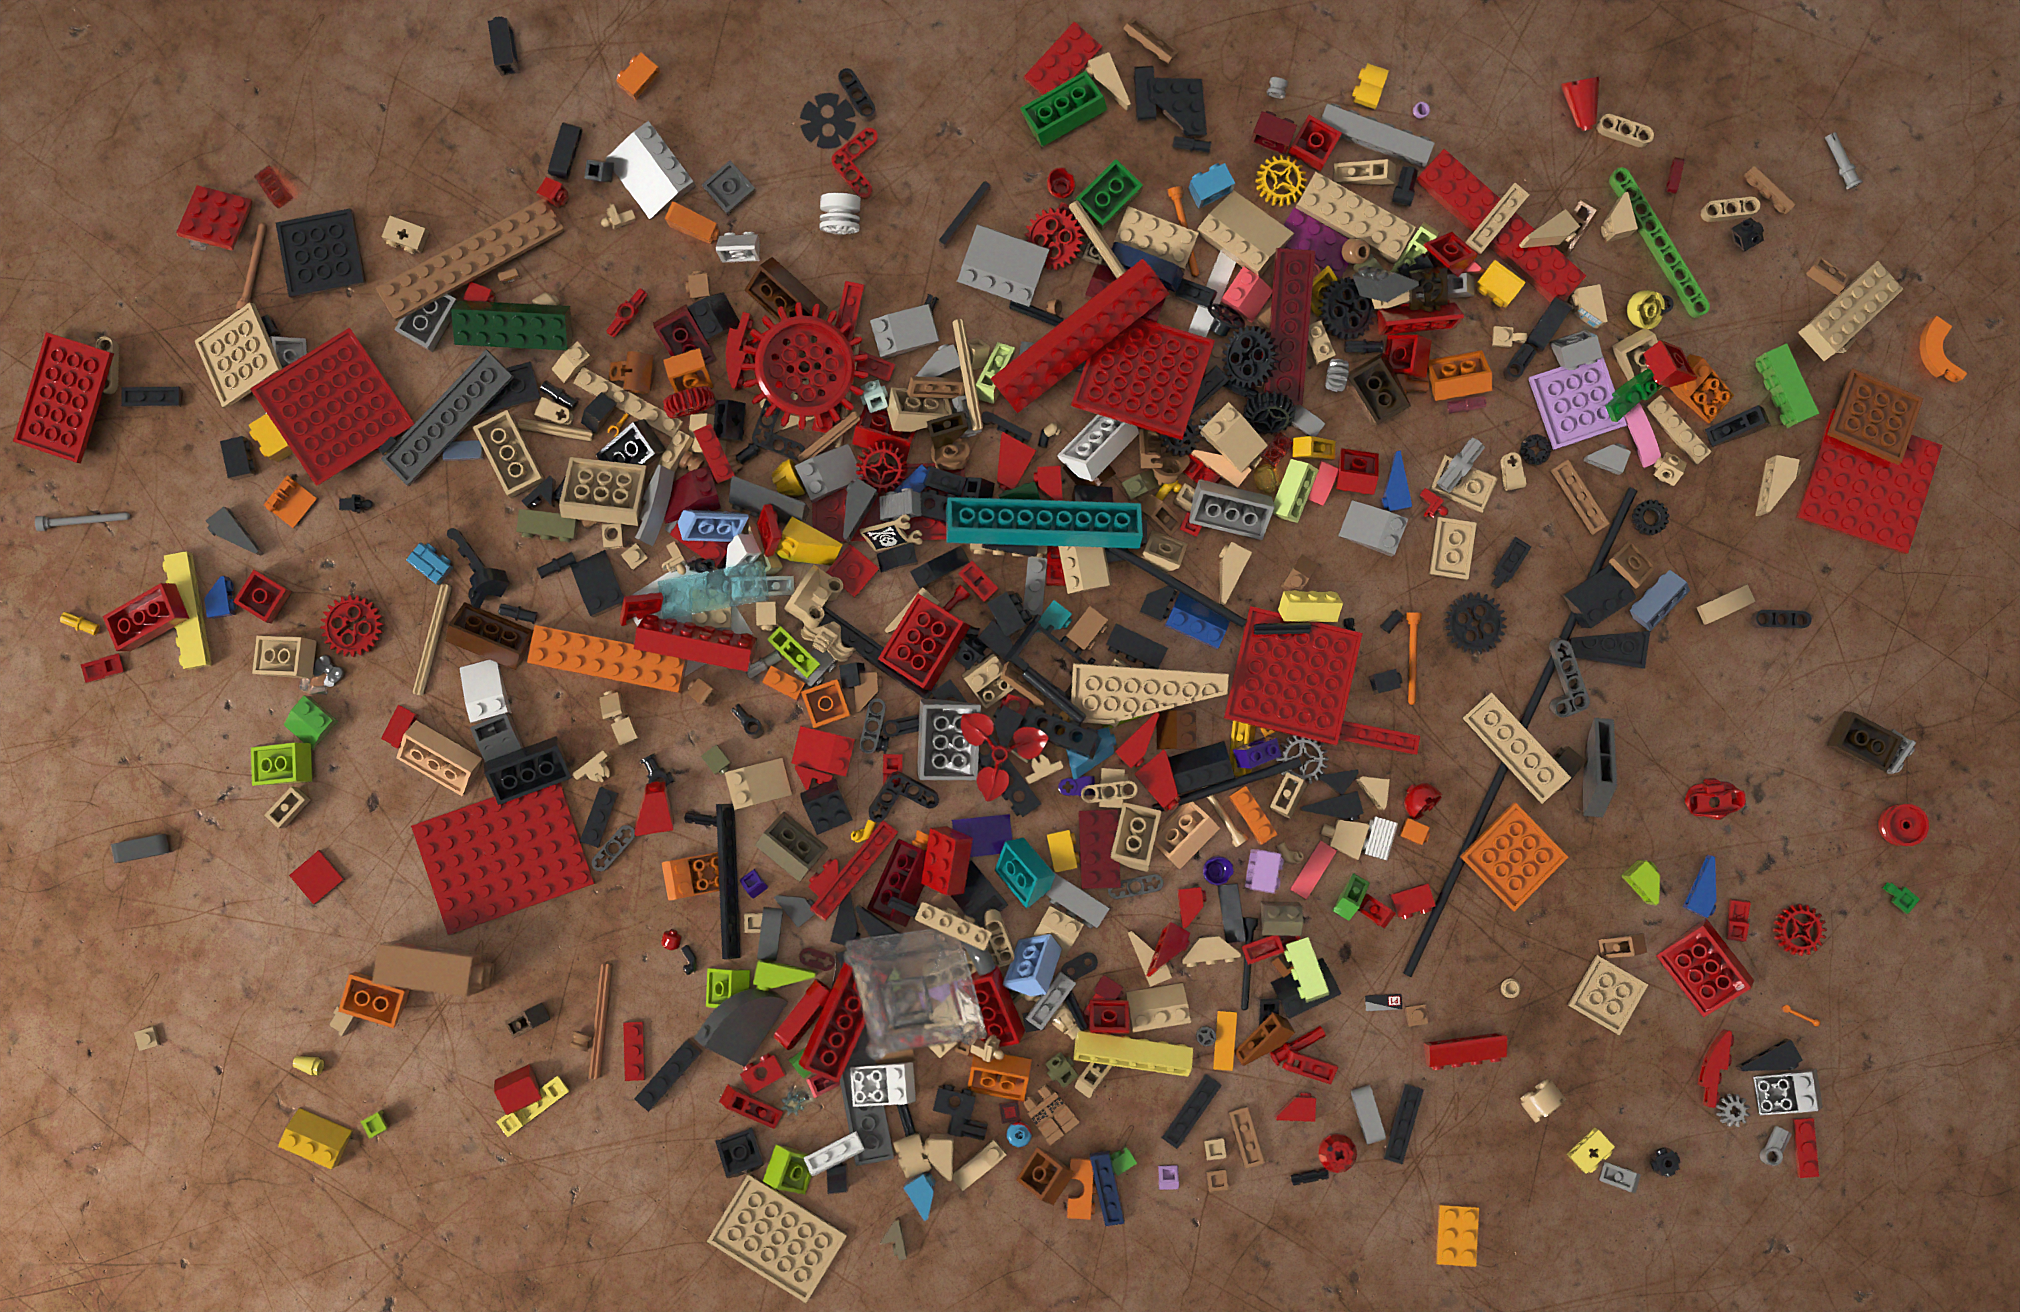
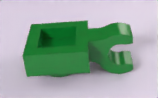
(1903, 897)

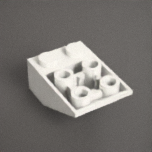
(883, 1084)

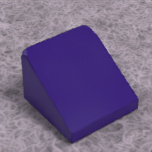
(753, 884)

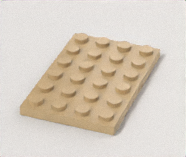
(777, 1238)

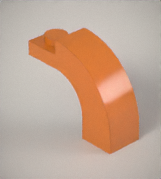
(1932, 351)

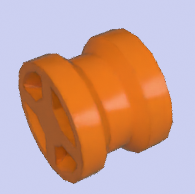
(921, 840)

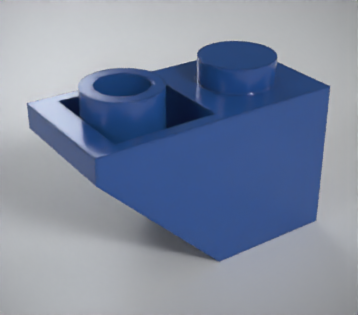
(219, 599)

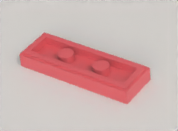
(1313, 869)

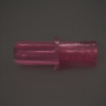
(1466, 404)

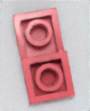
(1323, 483)

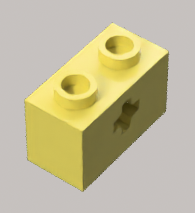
(1581, 1155)

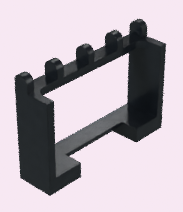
(1013, 654)

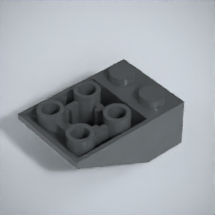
(497, 737)

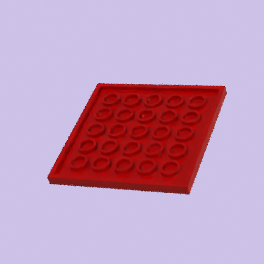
(1146, 377)
(332, 406)
(1868, 494)
(1293, 679)

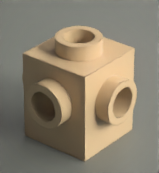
(1669, 468)

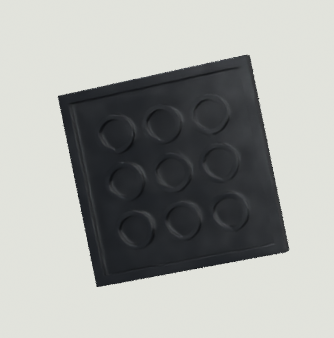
(320, 253)

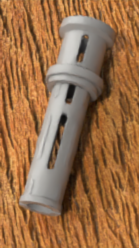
(1847, 169)

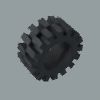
(1659, 509)

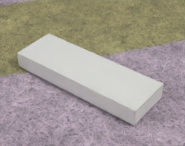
(834, 1154)

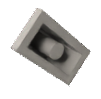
(1610, 458)

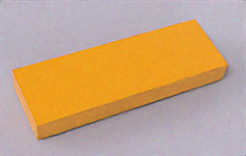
(1225, 1040)

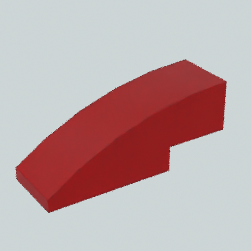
(1267, 947)

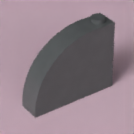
(1600, 768)
(741, 1024)

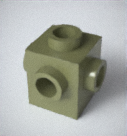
(1062, 1069)

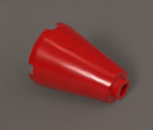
(1583, 101)

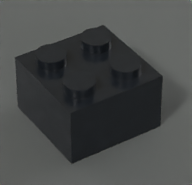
(1010, 612)
(826, 806)

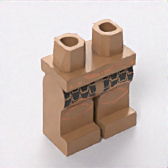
(1048, 1108)

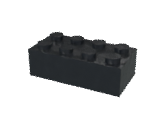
(527, 770)

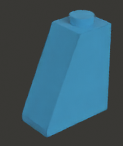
(1080, 764)

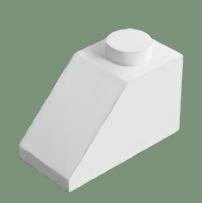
(742, 550)

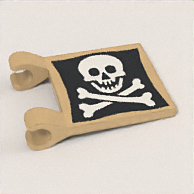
(890, 534)

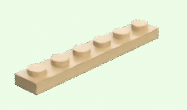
(628, 402)

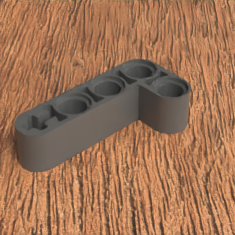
(1566, 676)

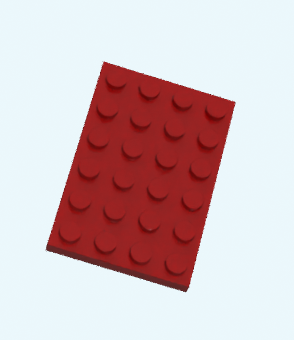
(63, 397)

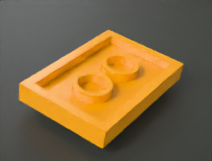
(1457, 1235)

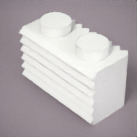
(1379, 838)

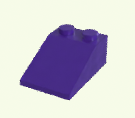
(987, 833)

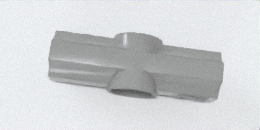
(1460, 464)

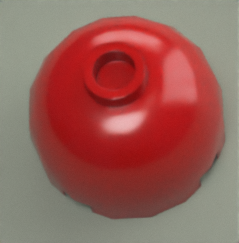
(1420, 799)

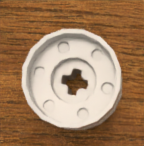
(840, 213)

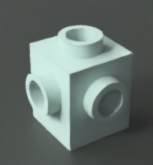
(874, 396)

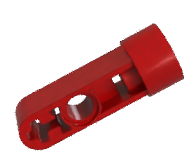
(803, 1015)

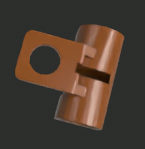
(634, 372)

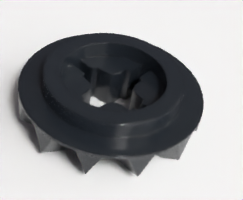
(1529, 455)

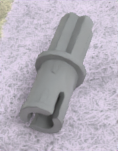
(763, 664)

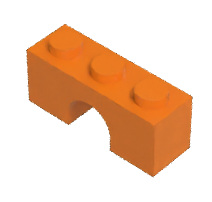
(1253, 815)
(1082, 1206)

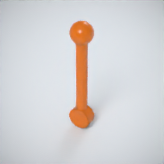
(1786, 1008)

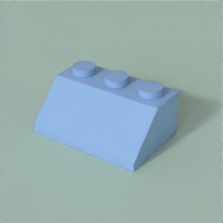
(711, 525)
(1033, 965)

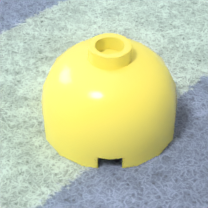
(1645, 309)

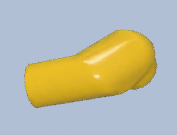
(1166, 488)
(863, 834)

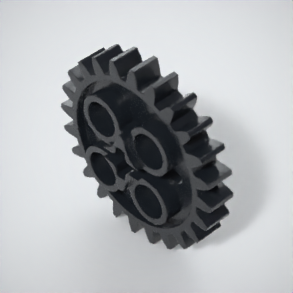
(1340, 323)
(1250, 356)
(1490, 616)

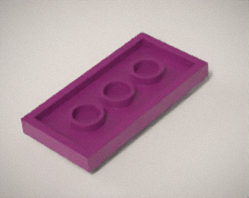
(1315, 236)

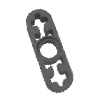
(600, 855)
(1150, 888)

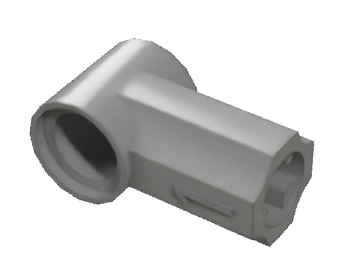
(1776, 1144)

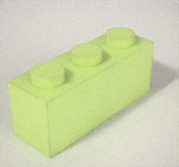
(1294, 490)
(1306, 970)

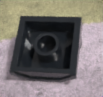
(740, 1153)

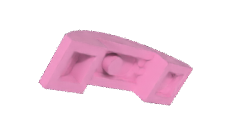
(1643, 435)

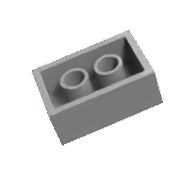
(428, 323)

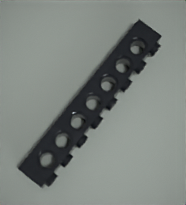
(1030, 801)

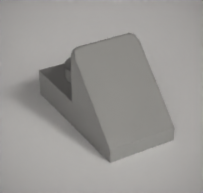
(1620, 1177)

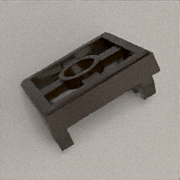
(1427, 274)

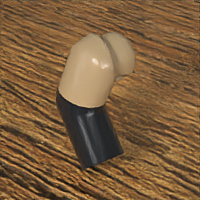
(1048, 431)

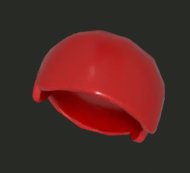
(1060, 183)

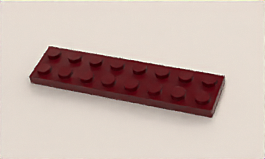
(1291, 320)

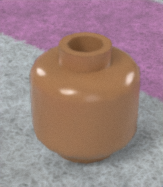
(1356, 251)

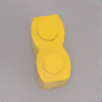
(1371, 86)

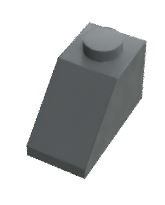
(796, 908)

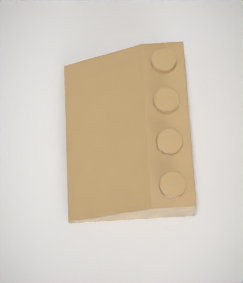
(1244, 233)
(603, 491)

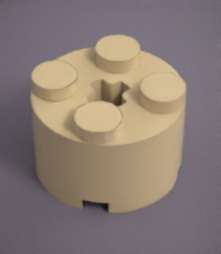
(1543, 1100)
(912, 1155)

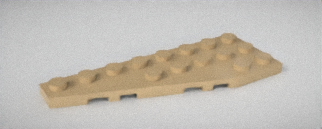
(1122, 692)

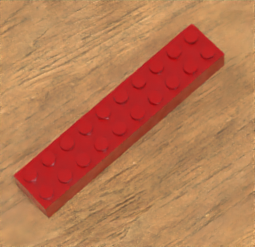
(1472, 202)
(1080, 335)

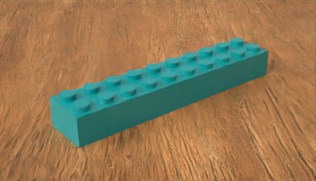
(1043, 523)

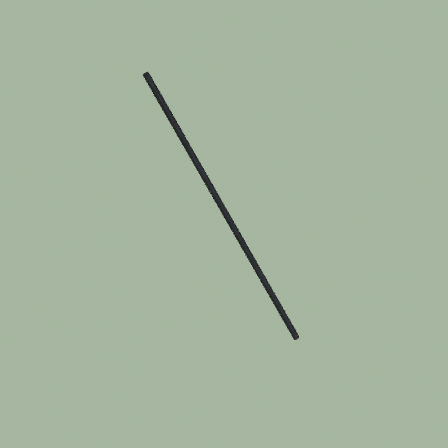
(1502, 769)

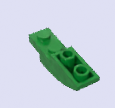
(1631, 393)

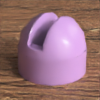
(1423, 108)

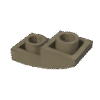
(1089, 252)

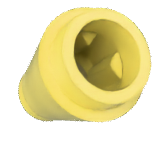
(309, 1065)

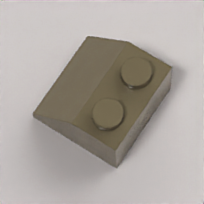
(1281, 918)

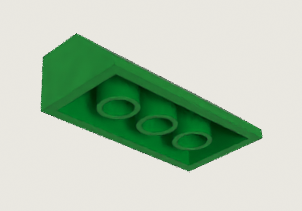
(1064, 108)

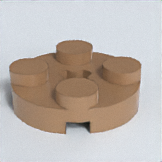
(951, 462)

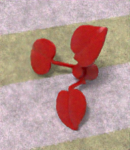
(1029, 744)

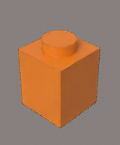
(1414, 831)

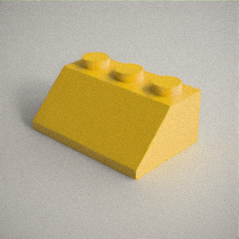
(315, 1138)

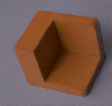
(1282, 965)

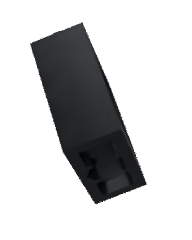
(503, 46)

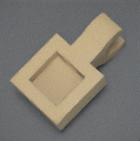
(1504, 337)

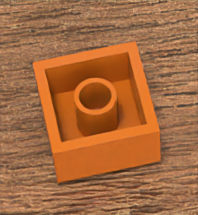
(826, 703)

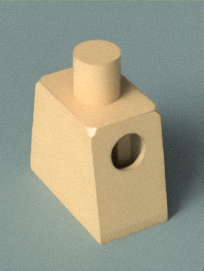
(1346, 837)

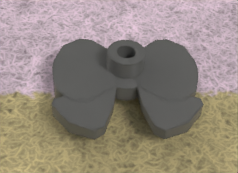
(324, 664)

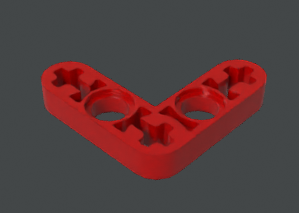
(849, 158)

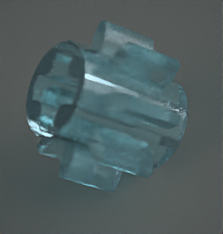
(790, 1109)

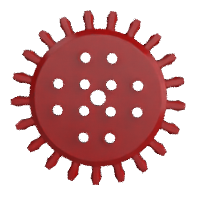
(798, 333)

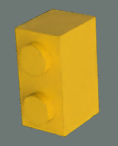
(1062, 851)

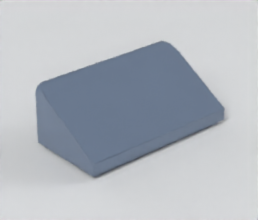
(463, 451)

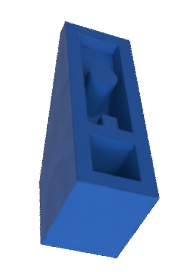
(1396, 490)
(1702, 895)

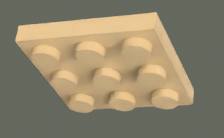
(1607, 995)

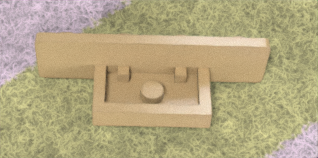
(954, 925)

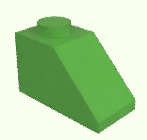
(1351, 897)

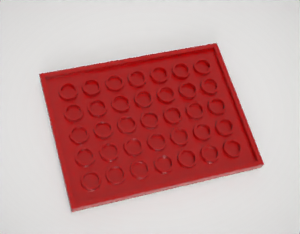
(502, 857)

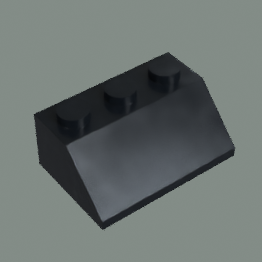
(1599, 597)
(1201, 767)
(1287, 991)

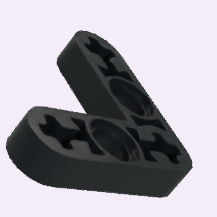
(771, 437)
(896, 790)

